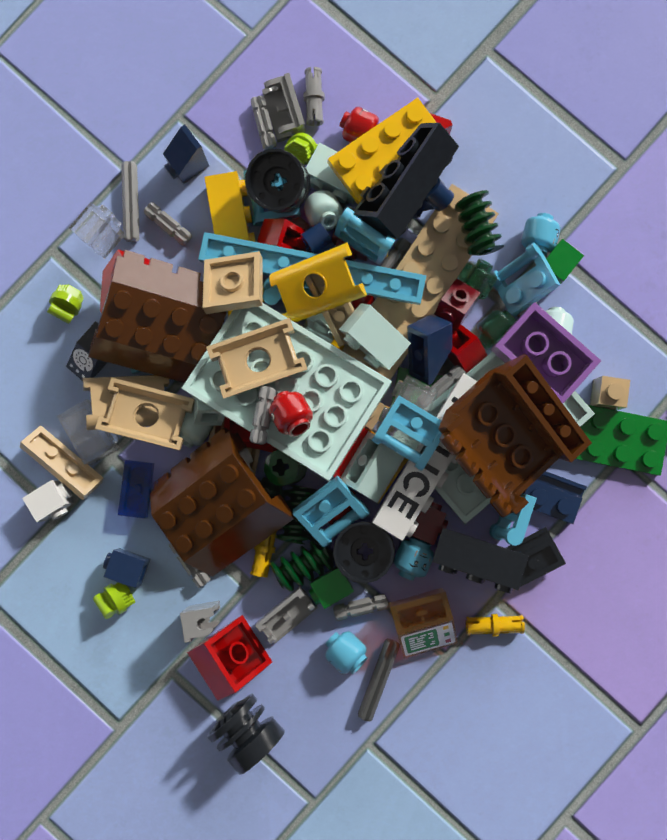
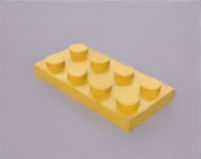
(364, 158)

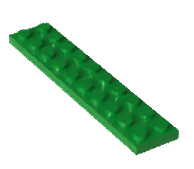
(616, 437)

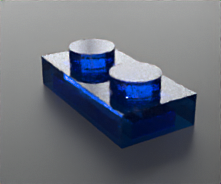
(136, 489)

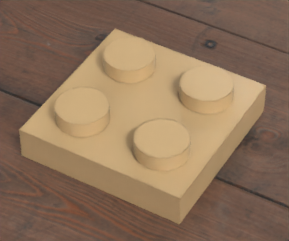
(233, 282)

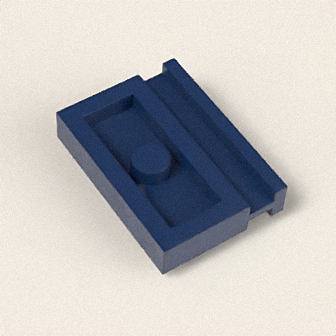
(556, 496)

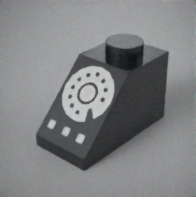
(79, 362)

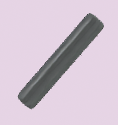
(378, 680)

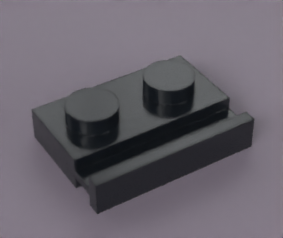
(542, 555)

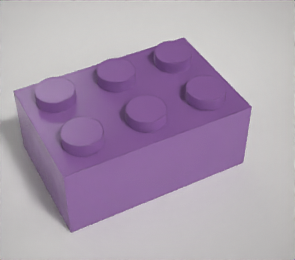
(551, 348)

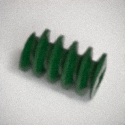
(477, 225)
(277, 474)
(294, 530)
(302, 566)

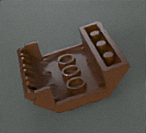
(154, 319)
(510, 432)
(215, 505)

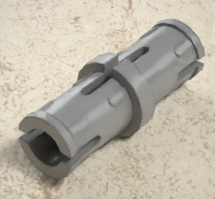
(314, 96)

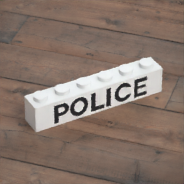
(414, 487)

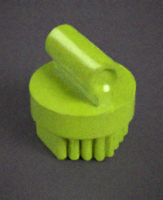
(301, 146)
(65, 302)
(114, 600)

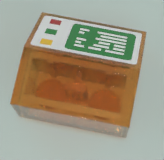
(423, 622)

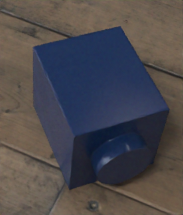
(125, 567)

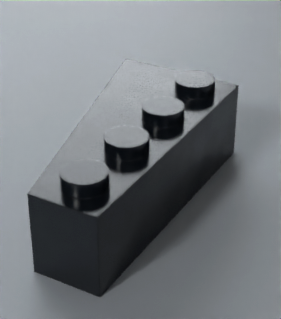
(407, 180)

